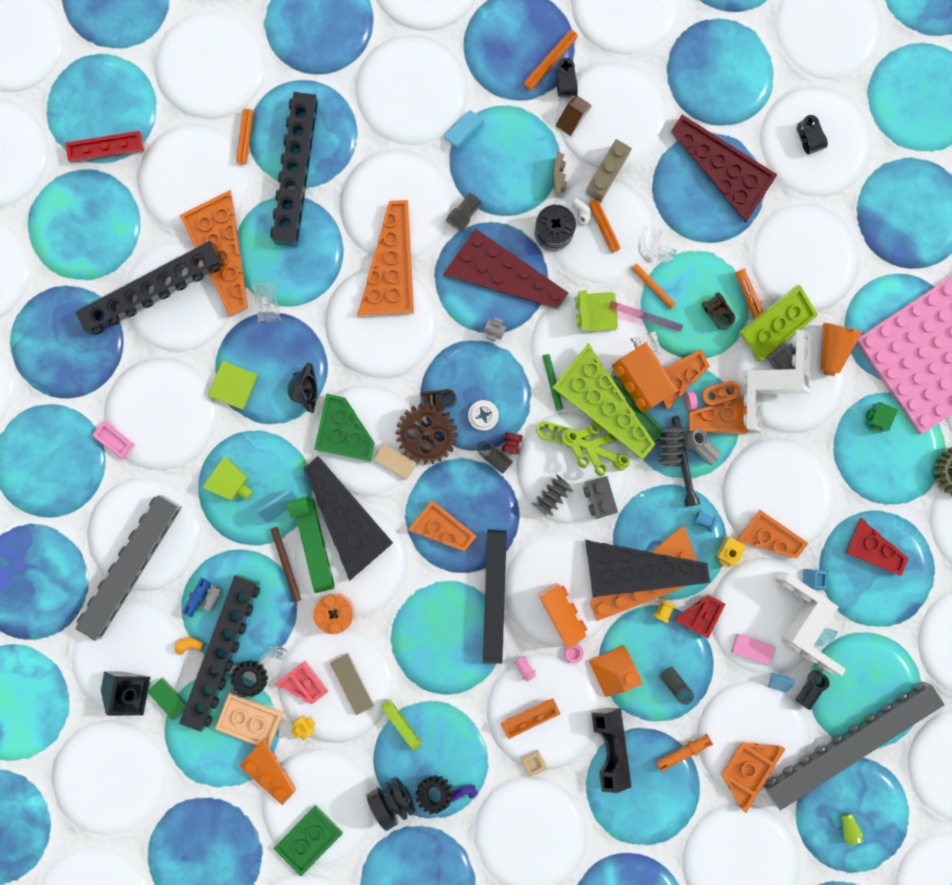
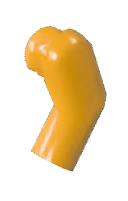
(186, 643)

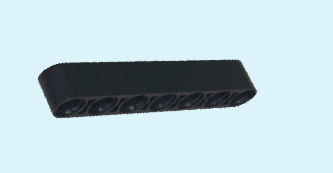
(494, 596)

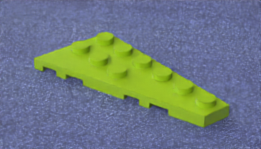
(598, 397)

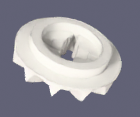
(474, 412)

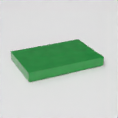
(308, 840)

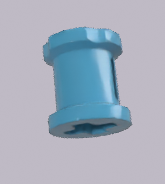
(705, 521)

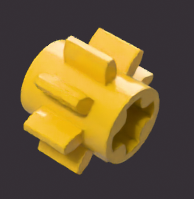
(303, 727)

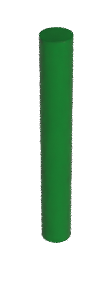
(552, 381)

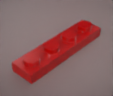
(105, 146)

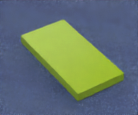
(778, 323)

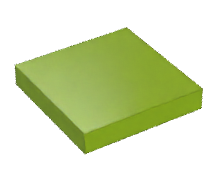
(233, 385)

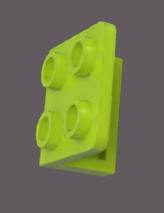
(595, 311)

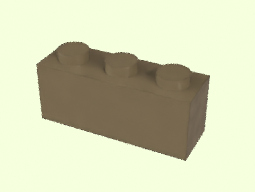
(608, 170)

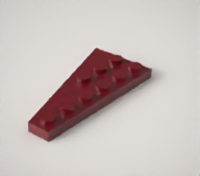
(731, 171)
(497, 269)

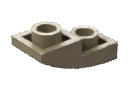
(559, 184)

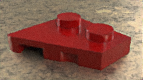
(702, 615)

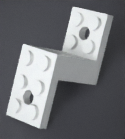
(777, 381)
(809, 623)

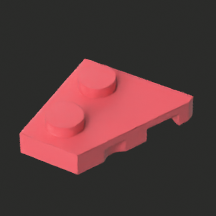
(303, 683)

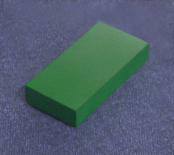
(167, 698)

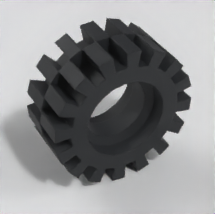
(237, 681)
(444, 788)

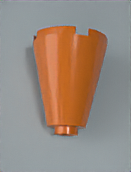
(836, 347)

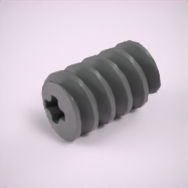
(671, 446)
(552, 496)

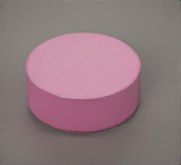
(690, 401)
(574, 654)

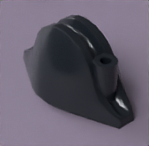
(303, 388)

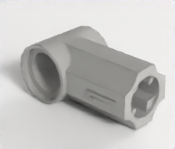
(701, 446)

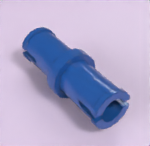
(196, 597)

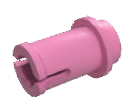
(525, 669)

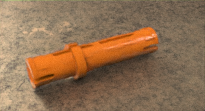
(742, 275)
(685, 752)

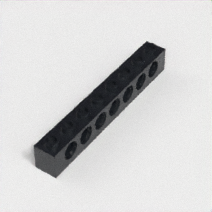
(299, 103)
(90, 314)
(191, 716)

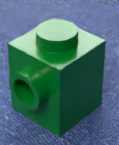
(880, 417)

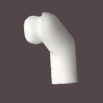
(584, 211)

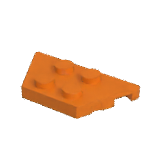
(749, 770)

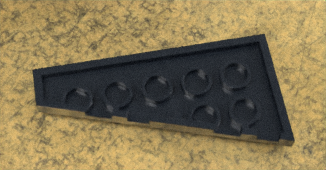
(349, 524)
(631, 570)

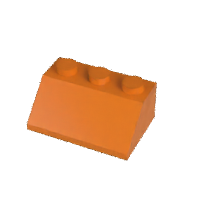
(644, 377)
(563, 615)

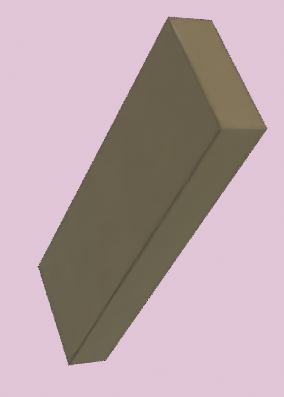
(352, 684)

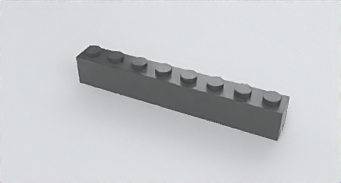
(128, 568)

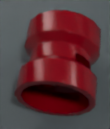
(512, 443)

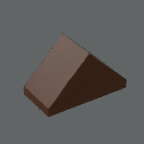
(573, 115)

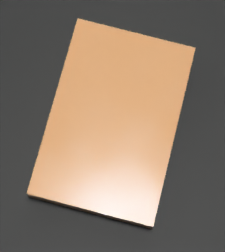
(248, 719)

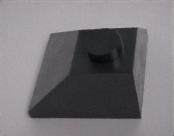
(124, 693)

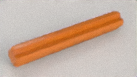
(550, 60)

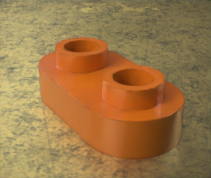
(720, 393)

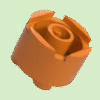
(345, 613)

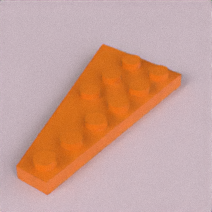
(217, 223)
(390, 274)
(676, 546)

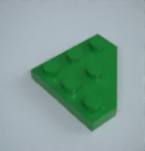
(342, 431)

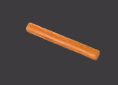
(653, 286)

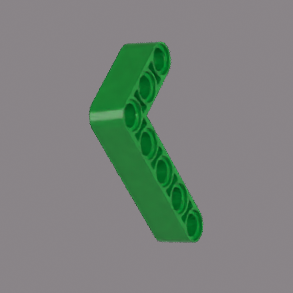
(313, 542)

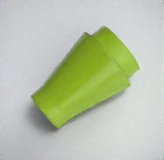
(851, 831)

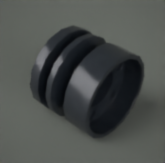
(554, 238)
(389, 804)

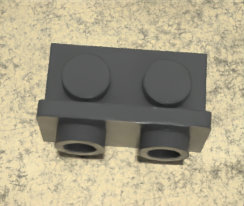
(782, 357)
(600, 497)

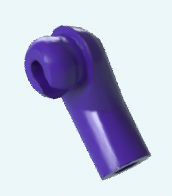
(464, 790)

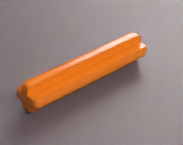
(244, 136)
(604, 226)

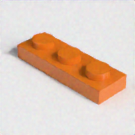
(530, 718)

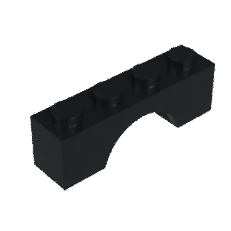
(615, 772)

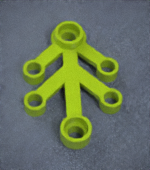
(593, 449)

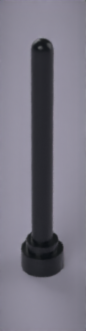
(691, 497)

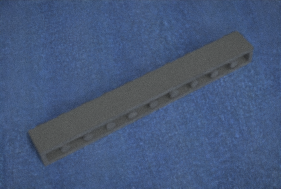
(853, 745)

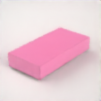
(113, 440)
(753, 649)

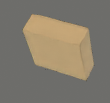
(533, 763)

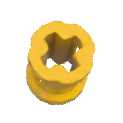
(664, 611)

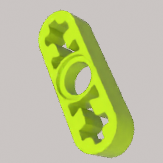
(551, 427)
(401, 724)

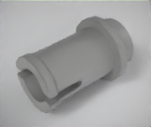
(211, 597)

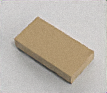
(395, 461)

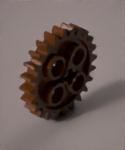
(413, 444)

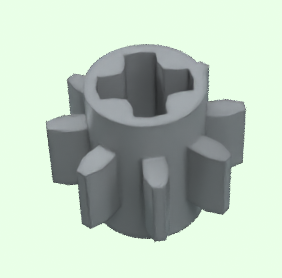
(494, 329)

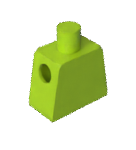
(229, 481)

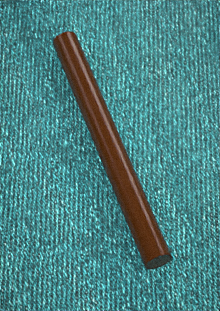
(285, 564)

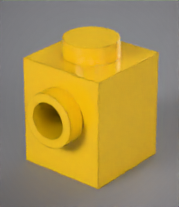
(730, 552)

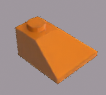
(616, 671)

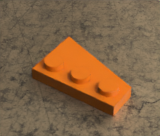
(684, 373)
(720, 419)
(442, 527)
(771, 535)
(266, 771)

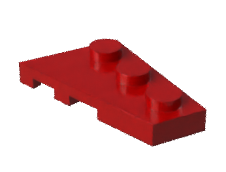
(874, 549)

